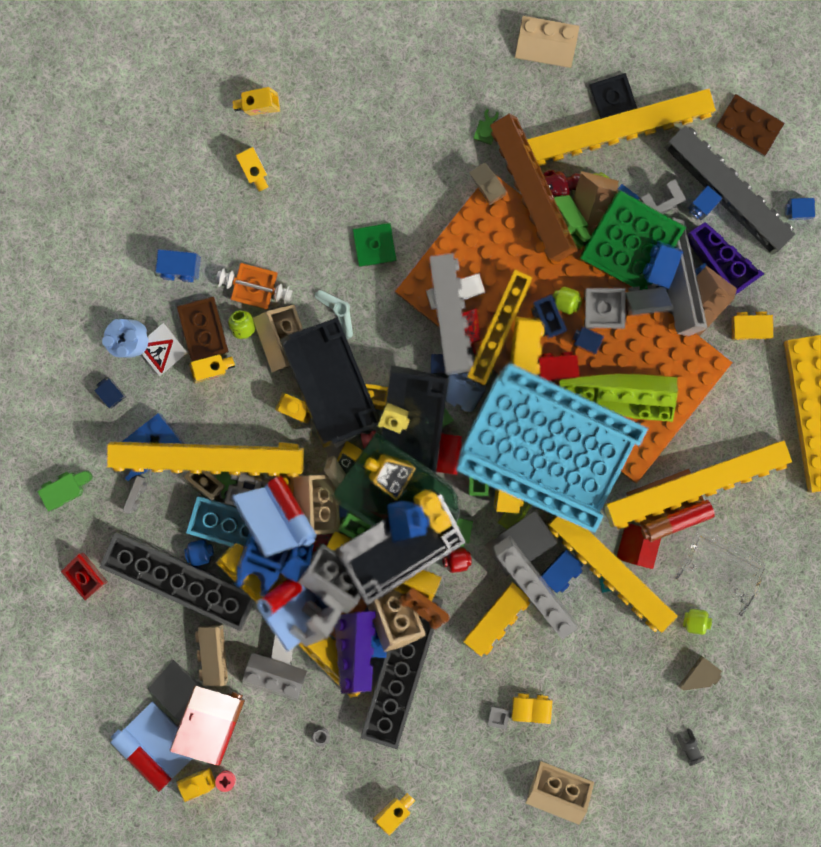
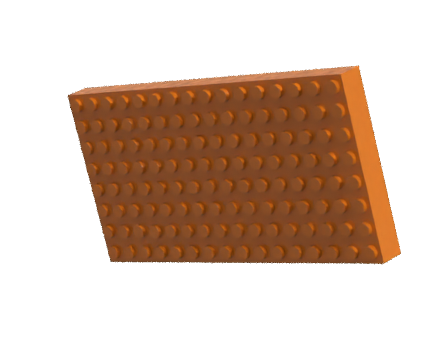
(503, 239)

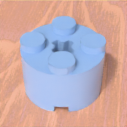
(125, 338)
(464, 391)

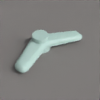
(340, 308)

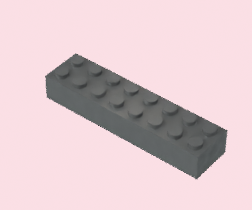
(735, 194)
(177, 580)
(396, 689)

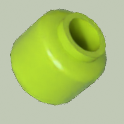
(567, 300)
(241, 324)
(697, 621)

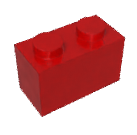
(558, 367)

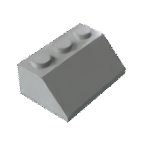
(274, 677)

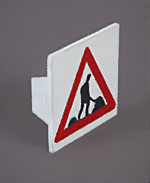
(163, 350)

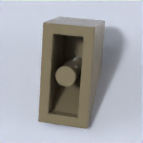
(488, 183)
(204, 484)
(701, 675)

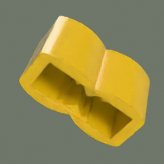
(432, 510)
(531, 709)

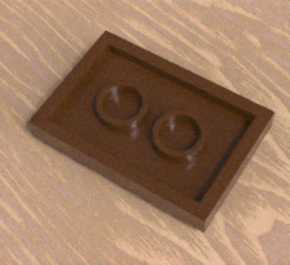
(750, 125)
(202, 329)

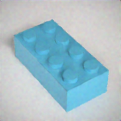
(218, 522)

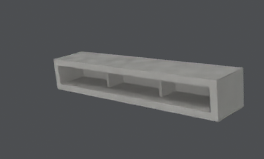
(685, 292)
(450, 315)
(535, 587)

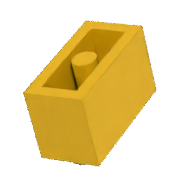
(752, 326)

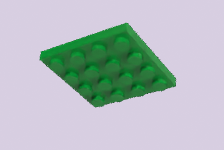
(625, 239)

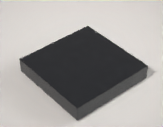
(613, 96)

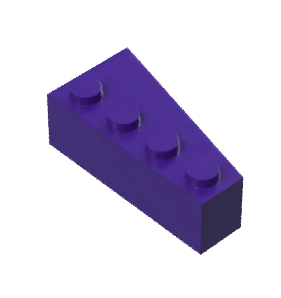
(723, 257)
(355, 651)

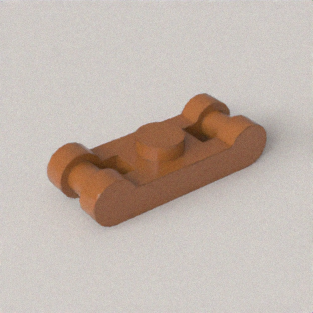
(425, 608)

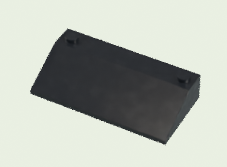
(330, 382)
(425, 399)
(380, 564)

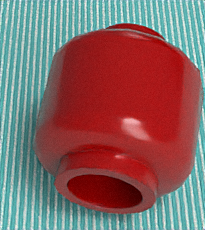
(457, 560)

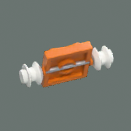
(254, 286)

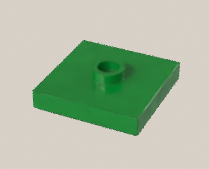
(374, 245)

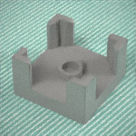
(673, 194)
(604, 308)
(321, 620)

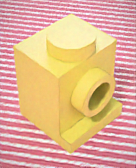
(394, 413)

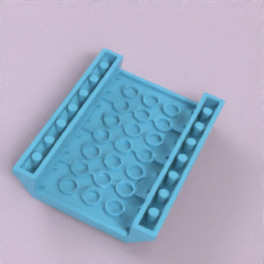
(548, 446)

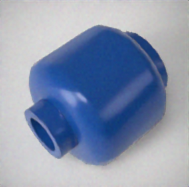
(198, 552)

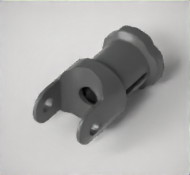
(691, 748)

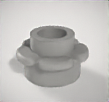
(320, 741)

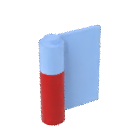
(275, 517)
(283, 609)
(147, 746)

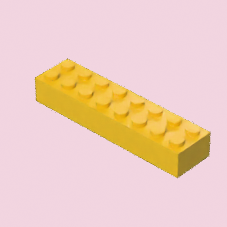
(804, 372)
(614, 572)

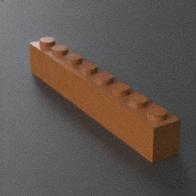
(533, 188)

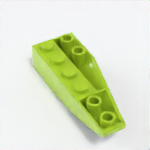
(629, 394)

